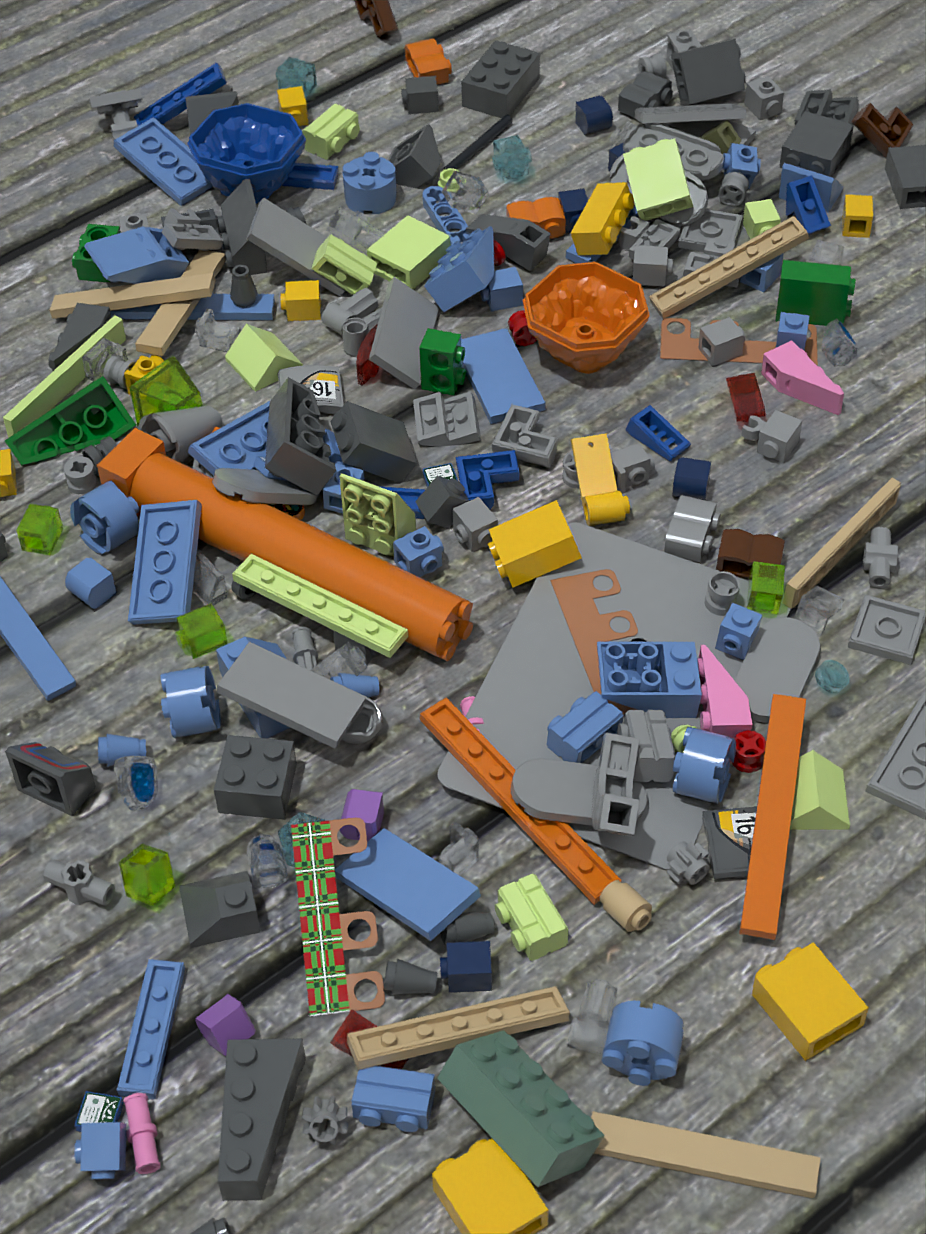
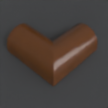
(380, 14)
(882, 131)

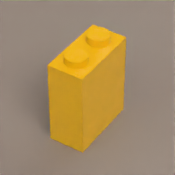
(533, 544)
(809, 1000)
(488, 1193)

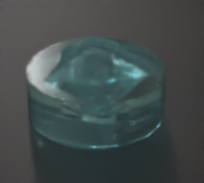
(832, 676)

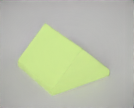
(259, 357)
(819, 795)

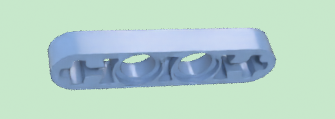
(444, 223)

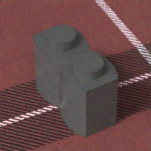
(645, 92)

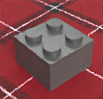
(255, 777)

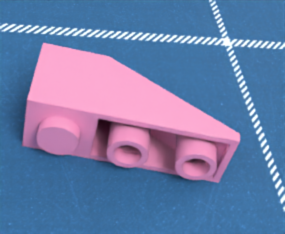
(798, 376)
(723, 701)

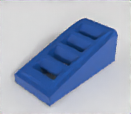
(656, 422)

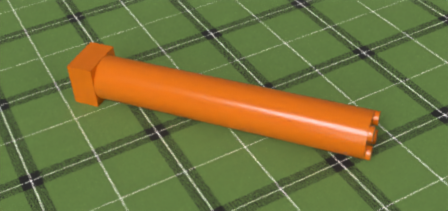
(241, 528)

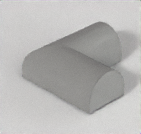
(518, 435)

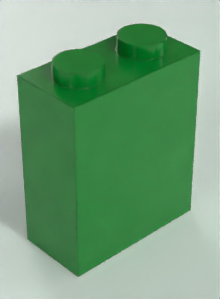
(815, 291)

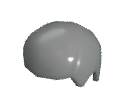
(366, 724)

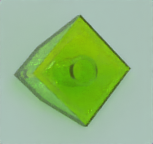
(164, 390)

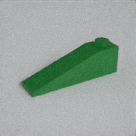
(73, 424)

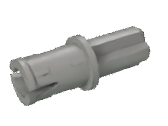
(304, 653)

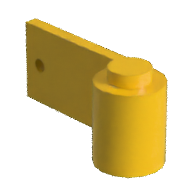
(597, 481)

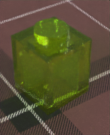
(40, 529)
(765, 587)
(201, 631)
(147, 874)

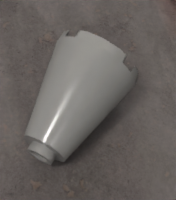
(181, 428)

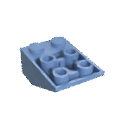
(137, 256)
(463, 269)
(651, 676)

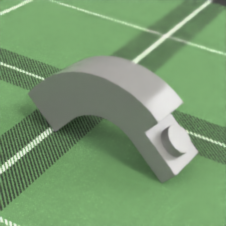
(613, 801)

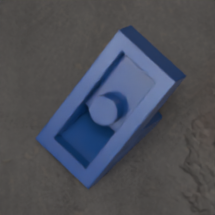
(806, 204)

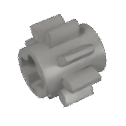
(688, 862)
(325, 1131)

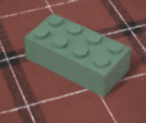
(520, 1107)

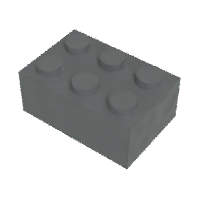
(500, 79)

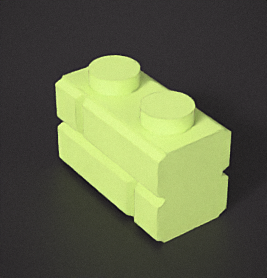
(331, 131)
(344, 265)
(532, 917)

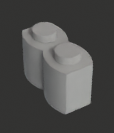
(691, 528)

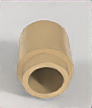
(626, 906)

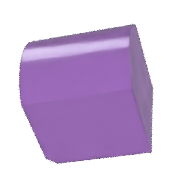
(368, 807)
(225, 1022)

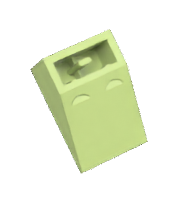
(374, 515)

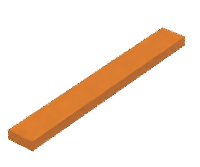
(495, 776)
(773, 818)

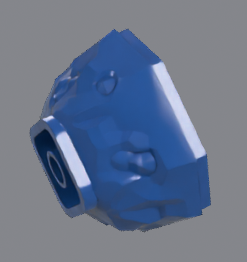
(246, 145)

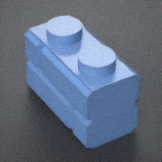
(582, 729)
(393, 1098)

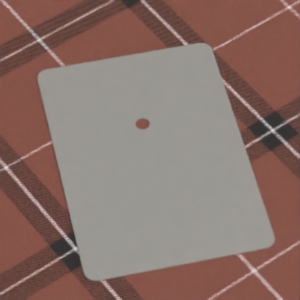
(543, 675)

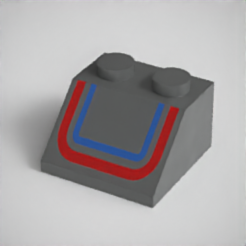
(50, 776)

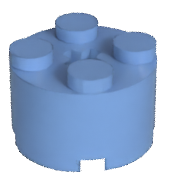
(370, 184)
(105, 517)
(190, 701)
(704, 765)
(643, 1042)

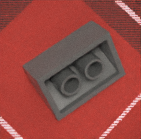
(236, 221)

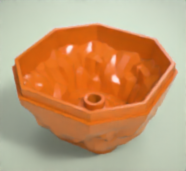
(585, 314)

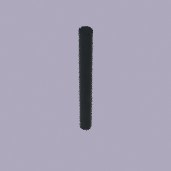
(478, 144)

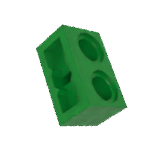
(82, 261)
(441, 362)

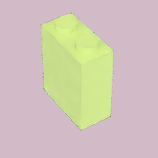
(658, 179)
(408, 251)

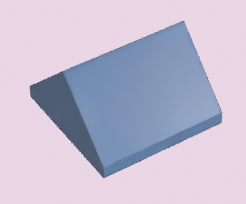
(828, 187)

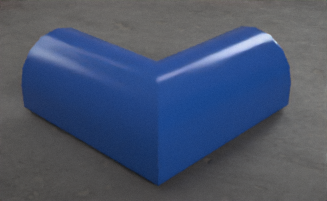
(482, 470)

